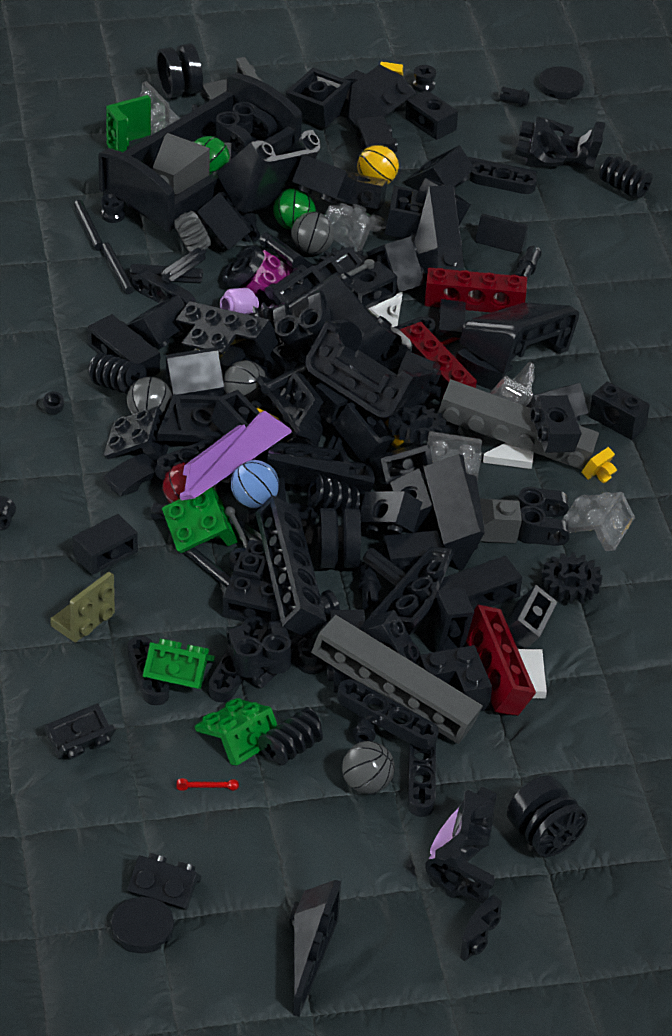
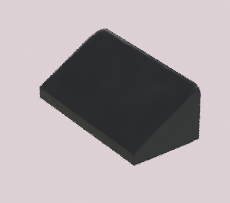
(502, 233)

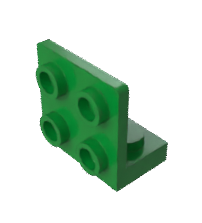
(128, 122)
(198, 521)
(177, 665)
(239, 727)

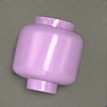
(239, 300)

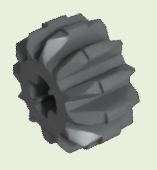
(192, 231)

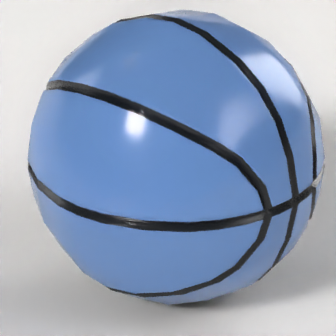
(254, 483)

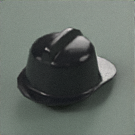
(396, 351)

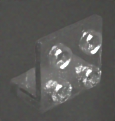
(160, 112)
(353, 224)
(519, 388)
(447, 445)
(605, 513)

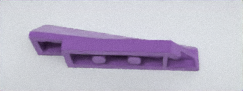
(230, 452)

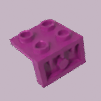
(270, 271)

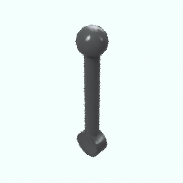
(368, 264)
(230, 511)

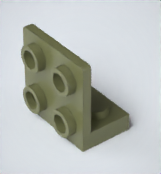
(87, 609)

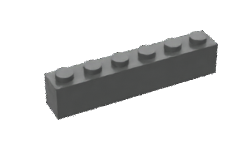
(506, 422)
(396, 678)

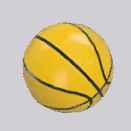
(378, 162)

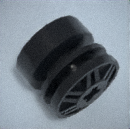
(547, 816)

